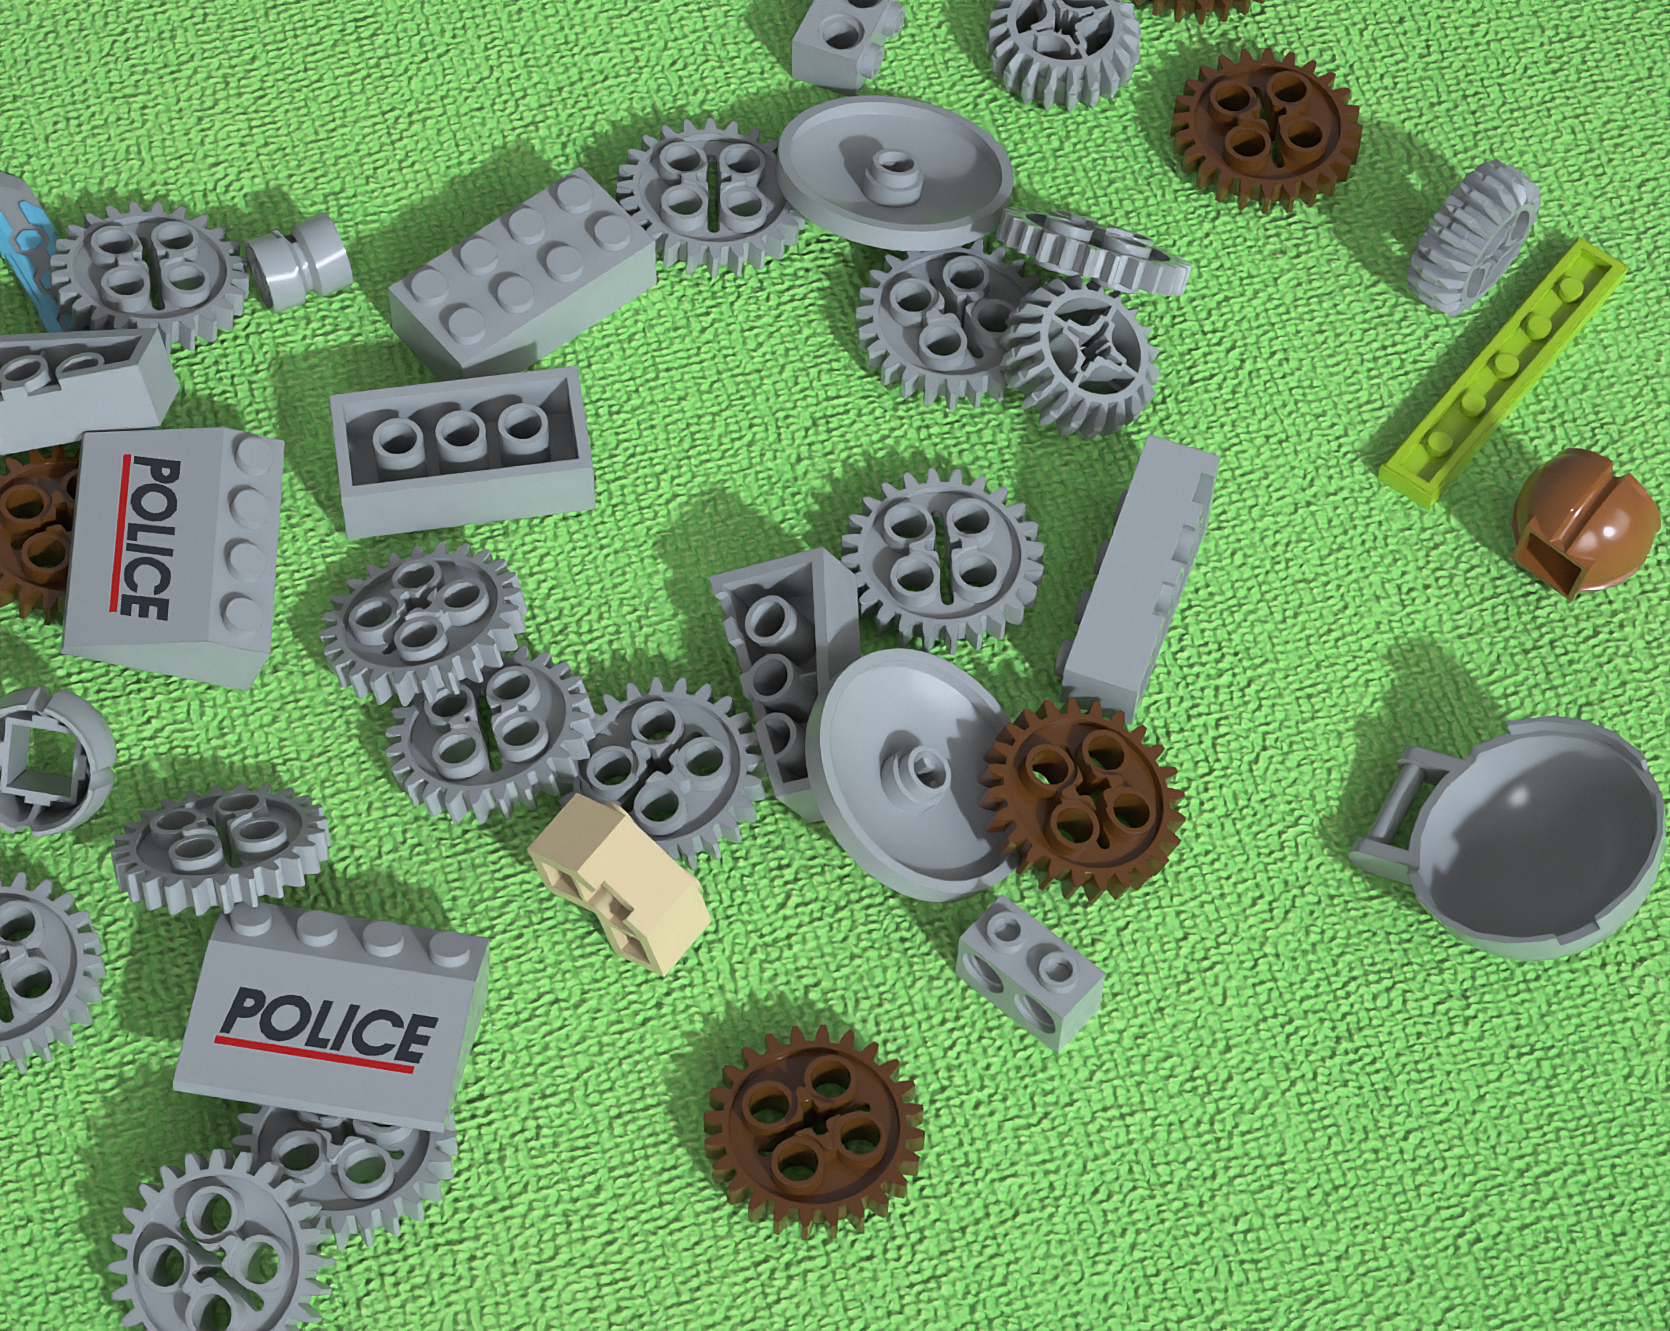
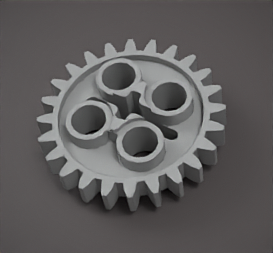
(669, 194)
(1106, 255)
(192, 269)
(972, 292)
(999, 556)
(423, 623)
(537, 722)
(665, 769)
(221, 849)
(55, 955)
(345, 1153)
(260, 1217)

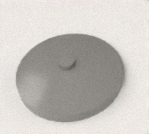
(894, 173)
(898, 770)

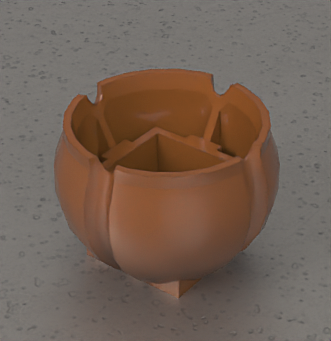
(1582, 523)

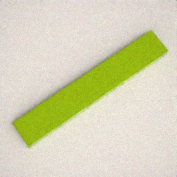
(1502, 373)

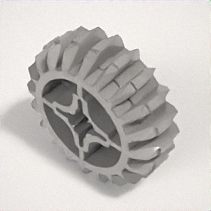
(1058, 53)
(1473, 237)
(1078, 343)

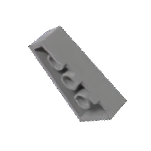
(81, 383)
(1139, 578)
(792, 634)

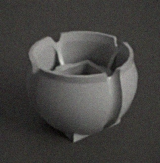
(46, 800)

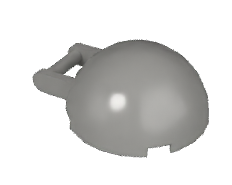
(1526, 840)

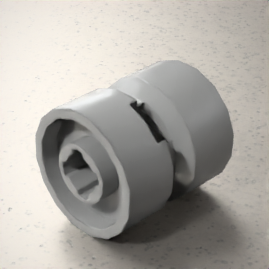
(298, 263)

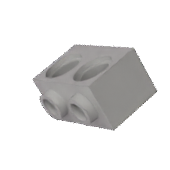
(844, 42)
(1029, 973)

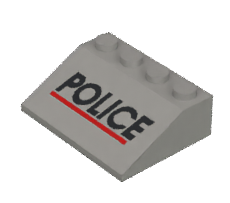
(175, 552)
(334, 1015)

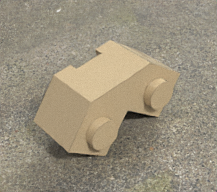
(617, 871)

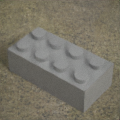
(524, 282)
(462, 452)

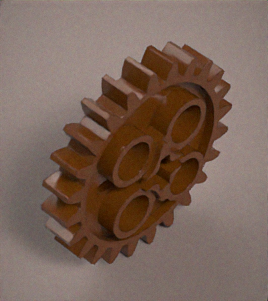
(1230, 146)
(46, 495)
(1081, 800)
(842, 1180)

